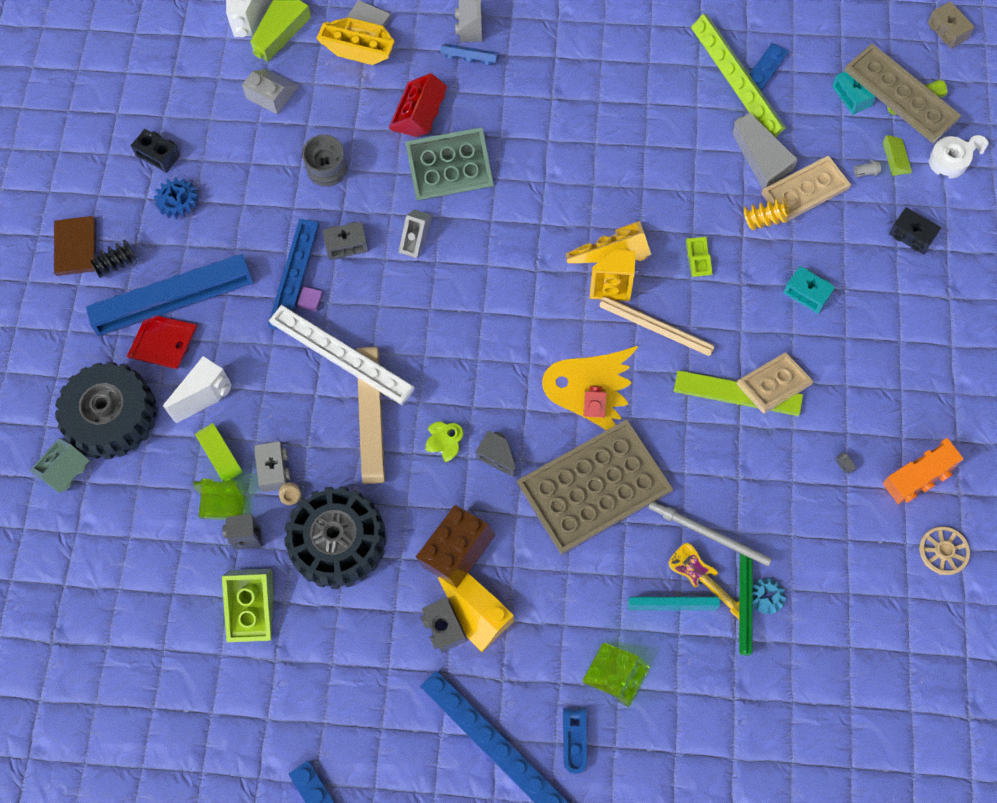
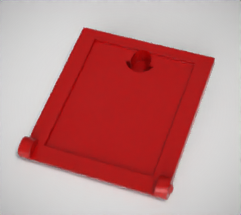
(158, 341)

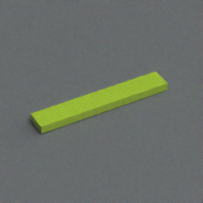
(727, 391)

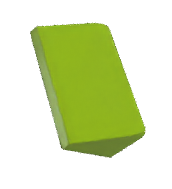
(896, 155)

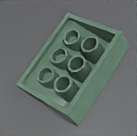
(449, 163)

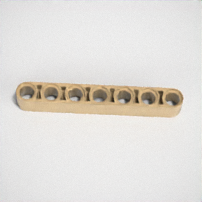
(371, 426)

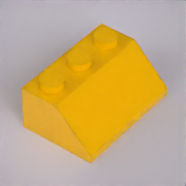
(614, 276)

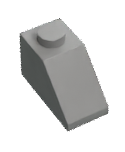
(414, 233)

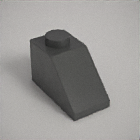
(496, 453)

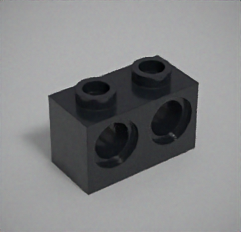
(151, 148)

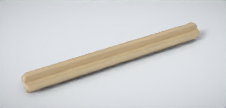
(657, 326)

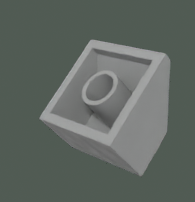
(470, 21)
(268, 89)

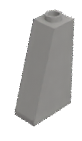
(763, 152)

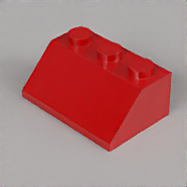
(418, 106)

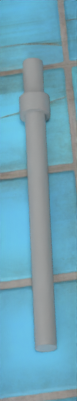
(671, 514)

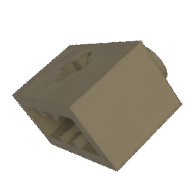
(950, 25)

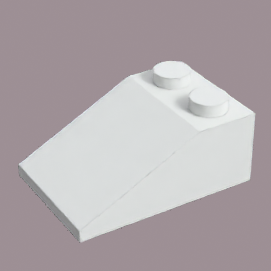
(199, 390)

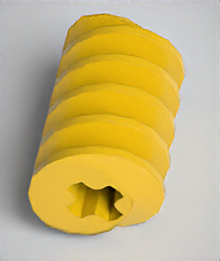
(767, 215)

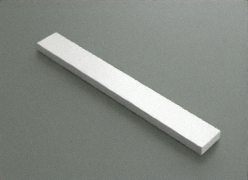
(342, 355)

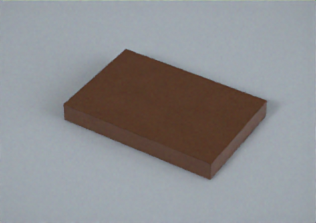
(74, 245)

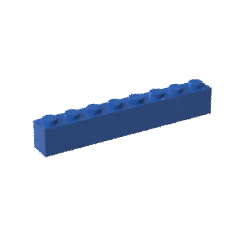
(169, 294)

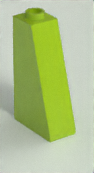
(278, 26)

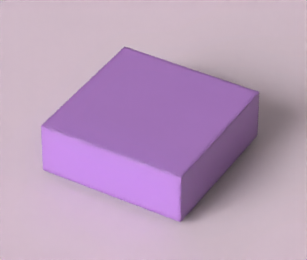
(309, 299)

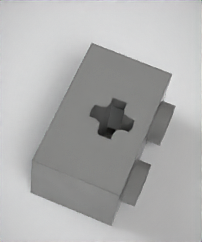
(265, 456)

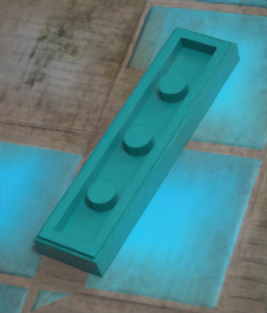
(673, 603)

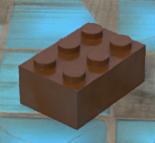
(455, 546)

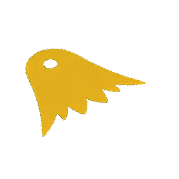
(588, 371)

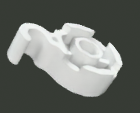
(953, 155)

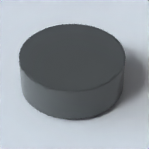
(845, 463)

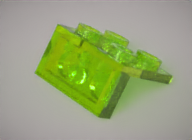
(220, 499)
(616, 673)

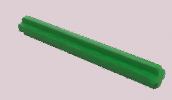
(745, 606)

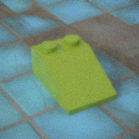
(248, 604)

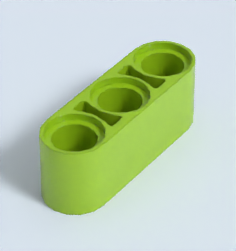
(218, 452)

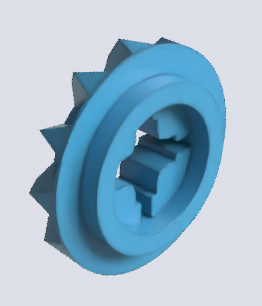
(764, 605)

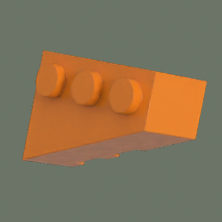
(923, 472)

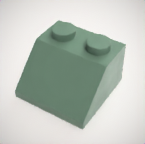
(60, 465)

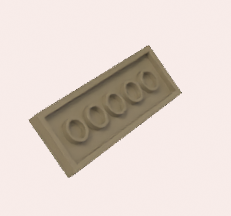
(902, 93)

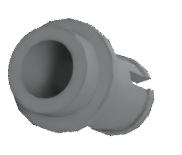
(867, 169)

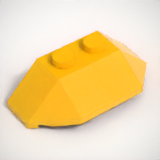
(356, 40)

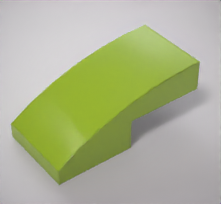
(698, 257)

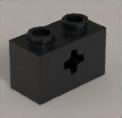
(914, 230)

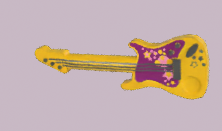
(688, 563)

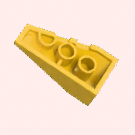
(628, 237)
(478, 611)

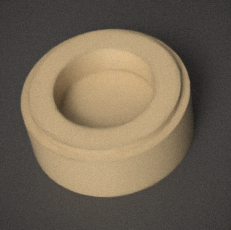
(289, 493)

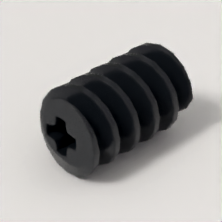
(112, 258)

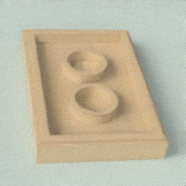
(774, 382)

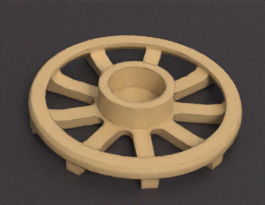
(944, 550)

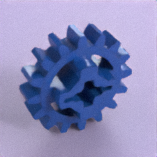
(185, 194)

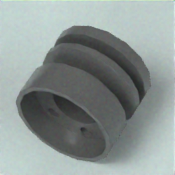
(324, 160)

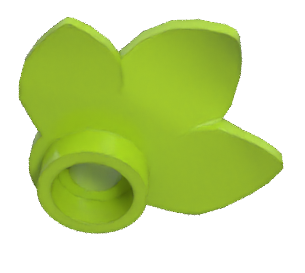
(441, 440)

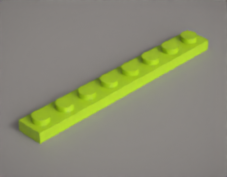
(737, 75)

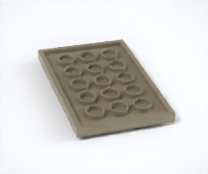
(594, 486)

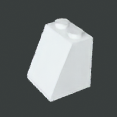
(245, 15)

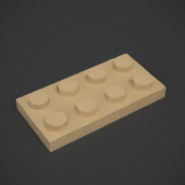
(808, 187)

